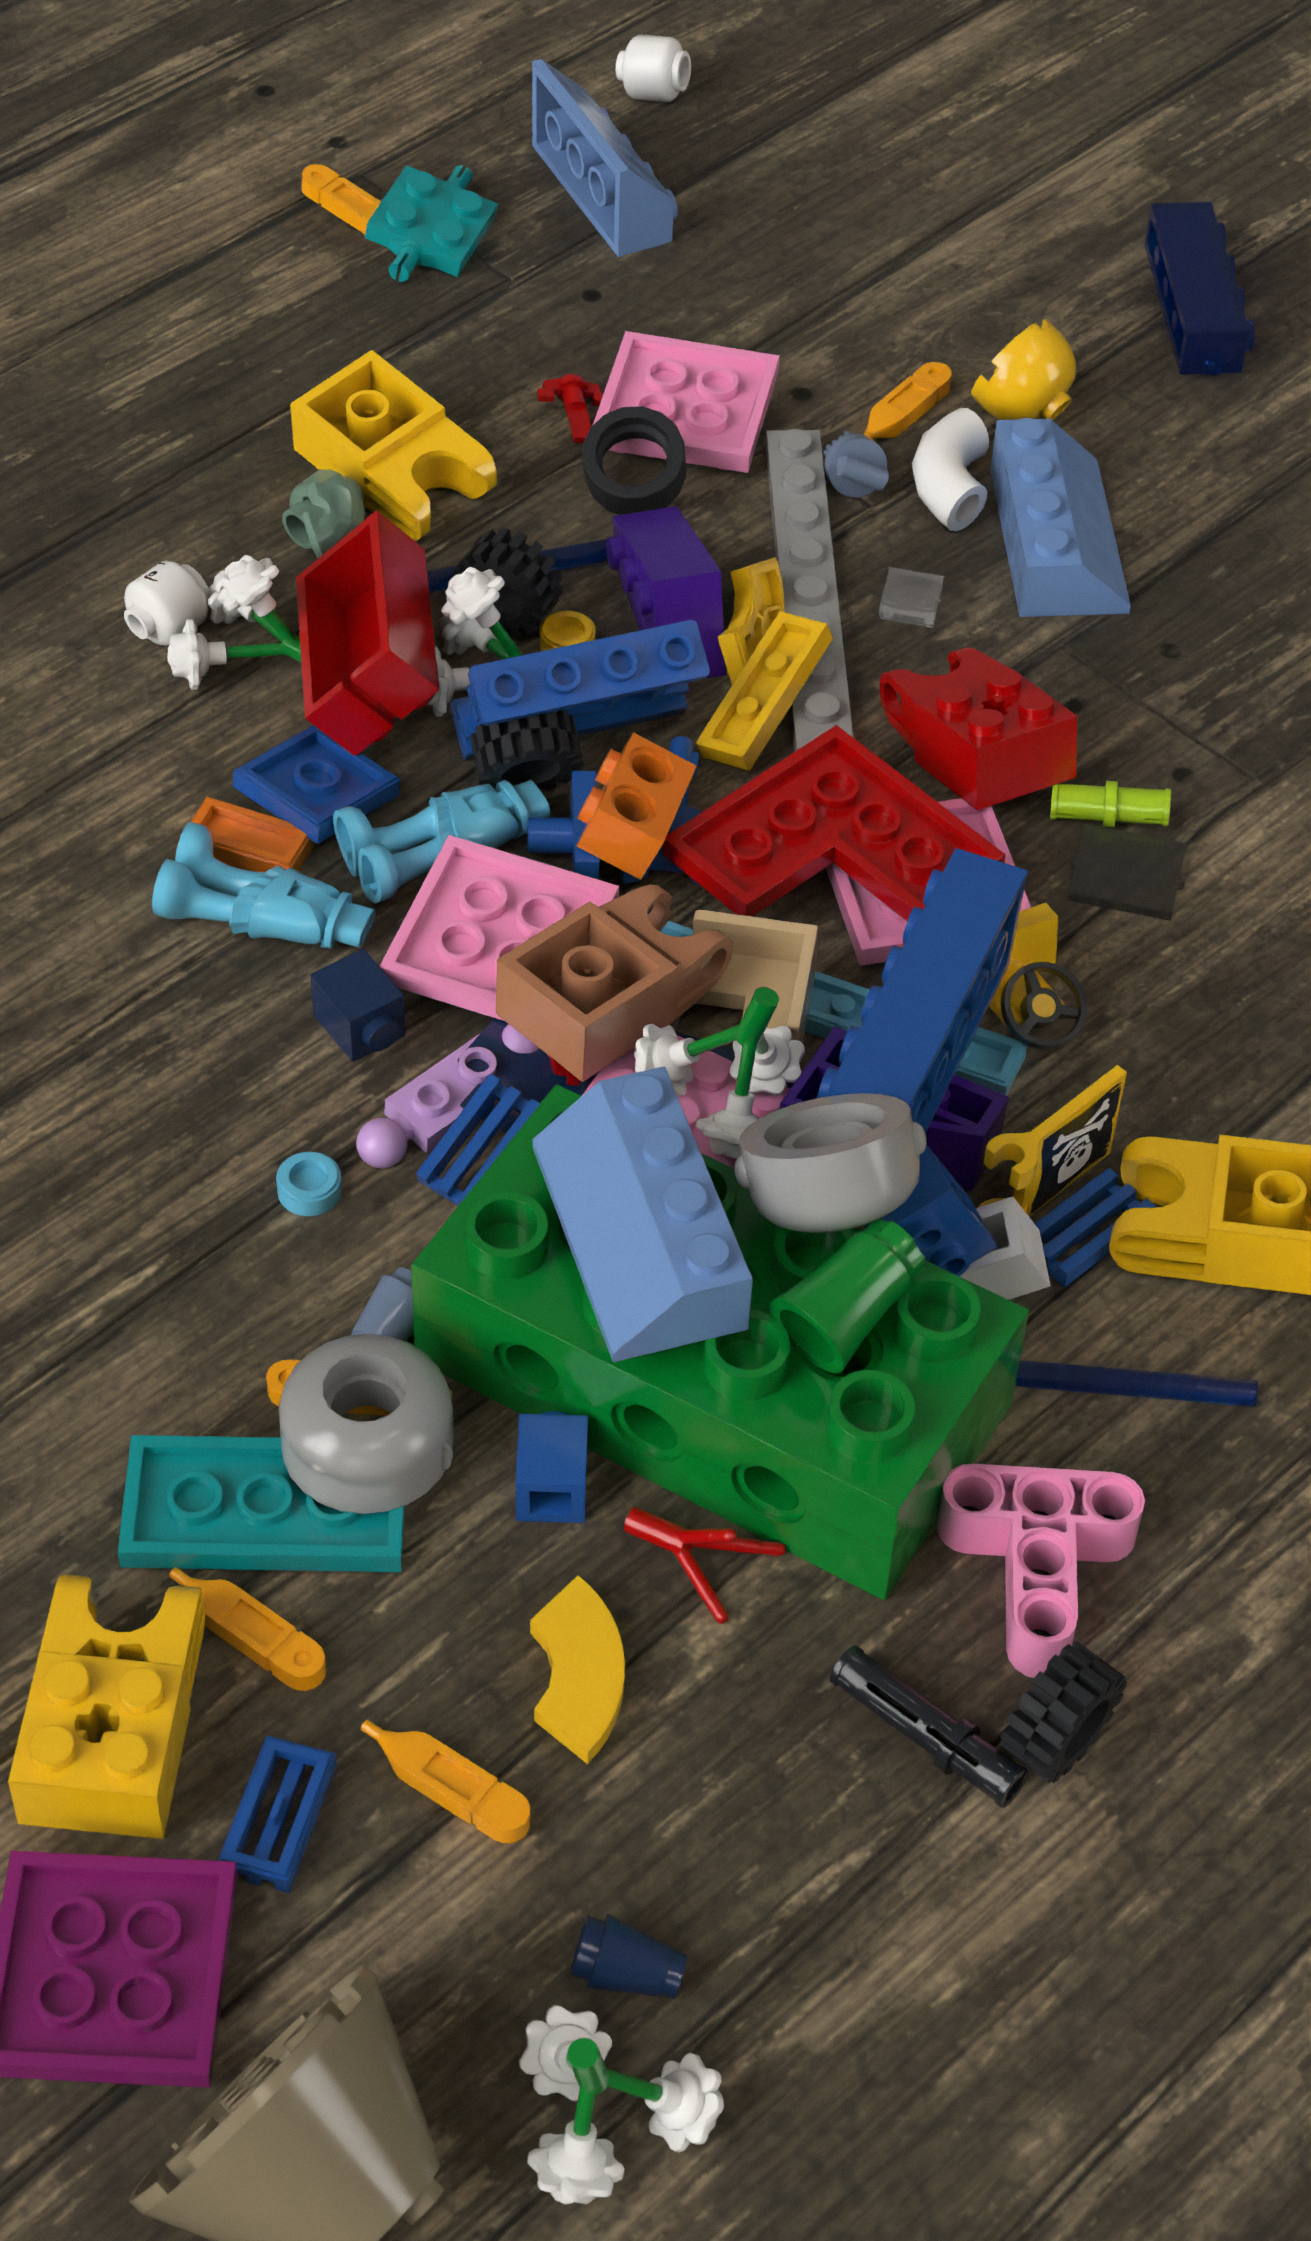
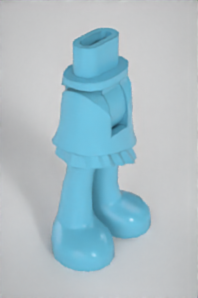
(474, 814)
(260, 903)

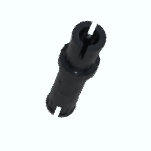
(995, 1773)

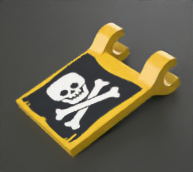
(1061, 1145)

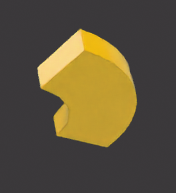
(756, 604)
(585, 1669)

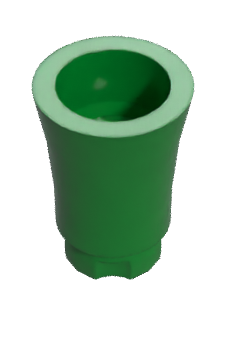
(848, 1294)

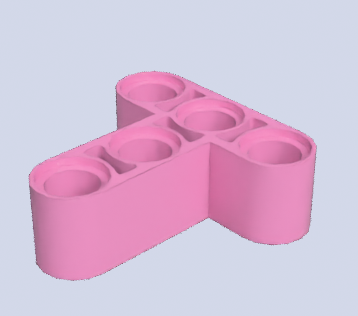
(1034, 1541)

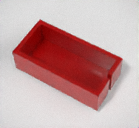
(366, 634)

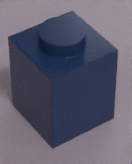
(358, 1005)

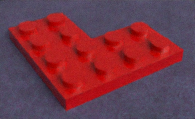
(816, 810)

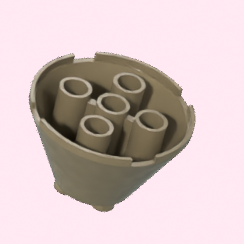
(308, 2137)

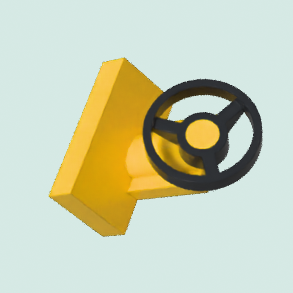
(1023, 995)

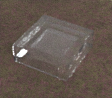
(911, 597)

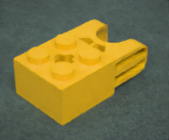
(390, 441)
(1226, 1215)
(106, 1716)

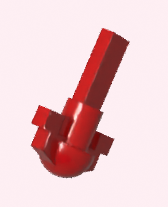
(572, 390)

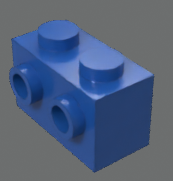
(943, 1219)

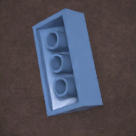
(598, 165)
(1055, 522)
(643, 1217)

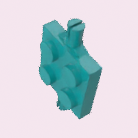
(430, 221)

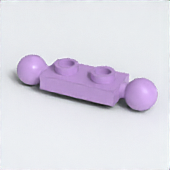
(429, 1103)

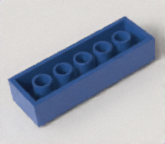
(934, 987)

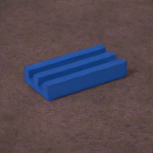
(459, 1131)
(1072, 1209)
(260, 1865)

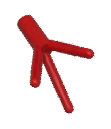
(681, 1542)

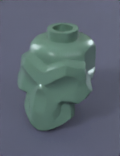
(323, 510)

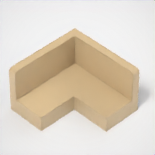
(764, 955)

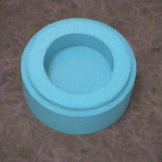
(309, 1183)

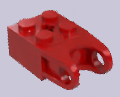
(982, 728)

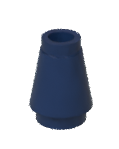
(626, 1959)

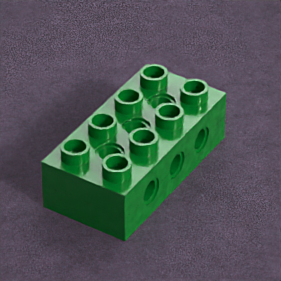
(740, 1421)

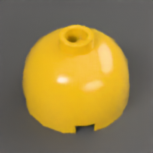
(1029, 376)

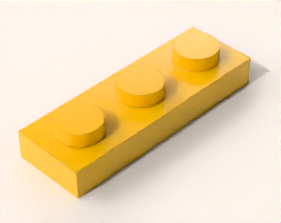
(764, 690)

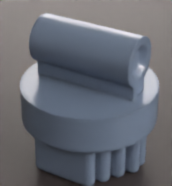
(855, 465)

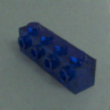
(1198, 288)

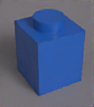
(551, 1467)

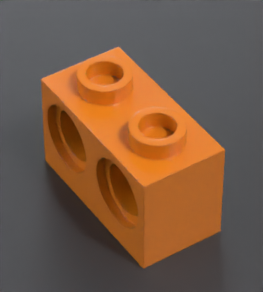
(635, 806)

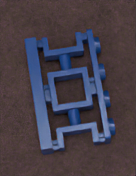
(596, 681)

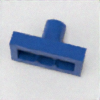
(563, 834)

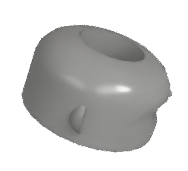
(831, 1161)
(366, 1463)

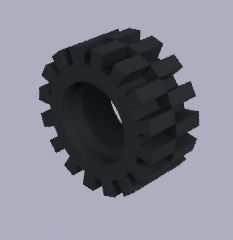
(525, 569)
(527, 749)
(1063, 1712)

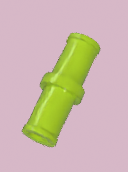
(1110, 804)

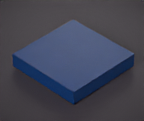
(313, 778)

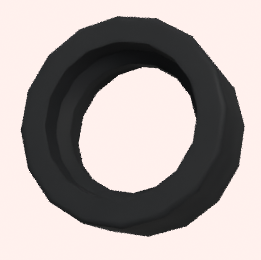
(634, 424)

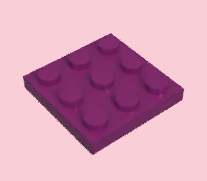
(113, 1967)

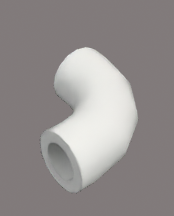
(942, 468)

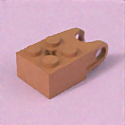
(603, 976)

